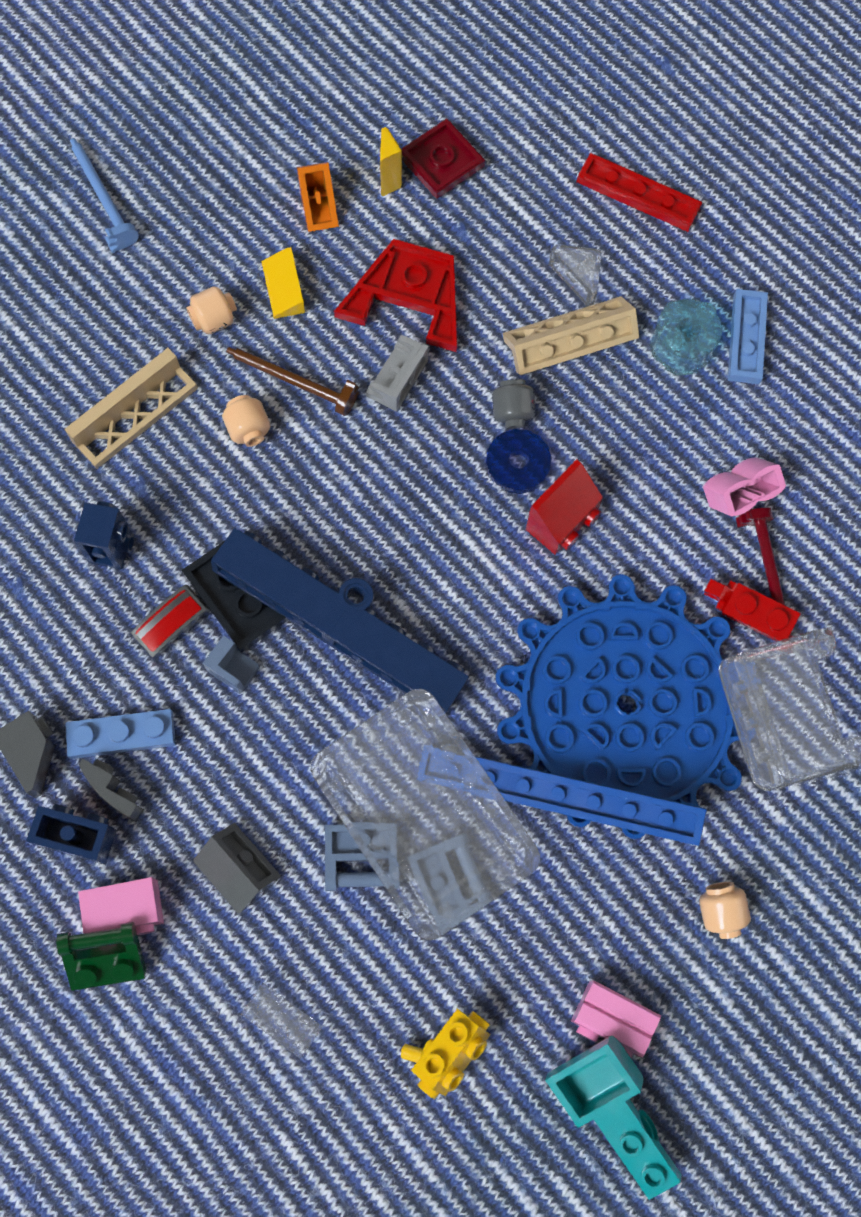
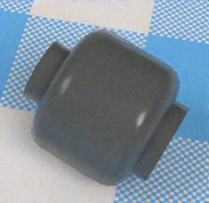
(513, 403)

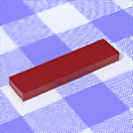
(639, 192)

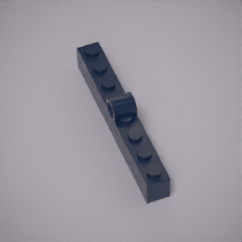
(336, 620)

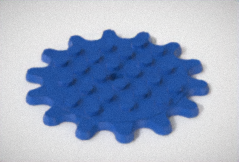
(615, 651)

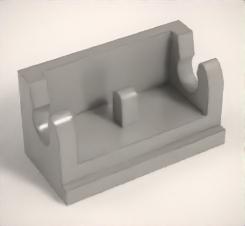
(399, 373)

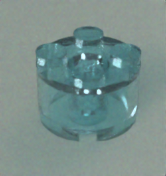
(686, 336)

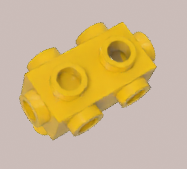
(447, 1056)

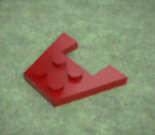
(411, 279)

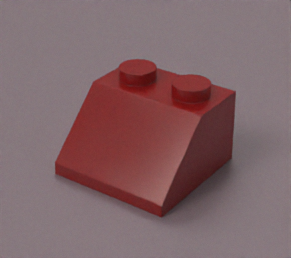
(565, 509)

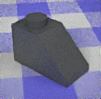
(28, 750)

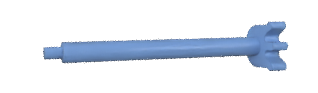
(122, 233)

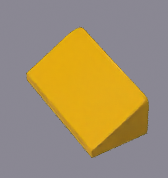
(390, 163)
(283, 284)

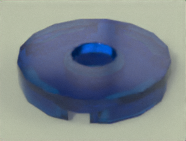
(518, 443)

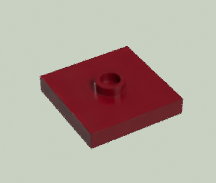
(442, 158)

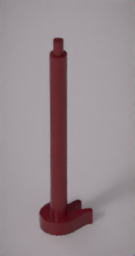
(759, 518)

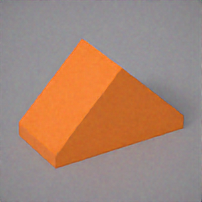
(317, 196)

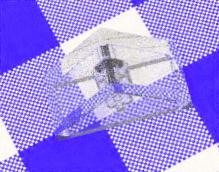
(578, 269)

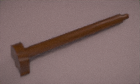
(344, 400)

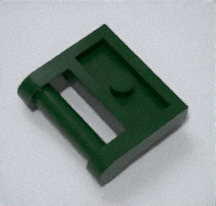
(102, 964)

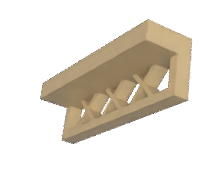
(572, 335)
(121, 403)

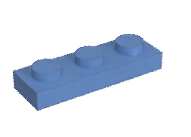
(747, 336)
(120, 733)

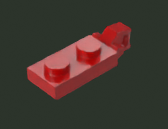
(753, 609)

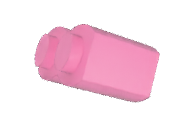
(744, 486)

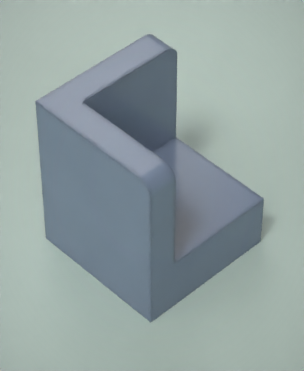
(230, 665)

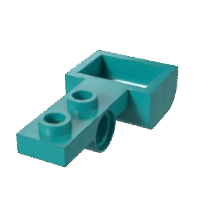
(600, 1088)

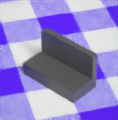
(235, 867)

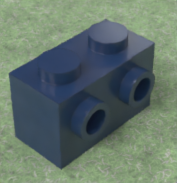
(104, 535)
(72, 835)

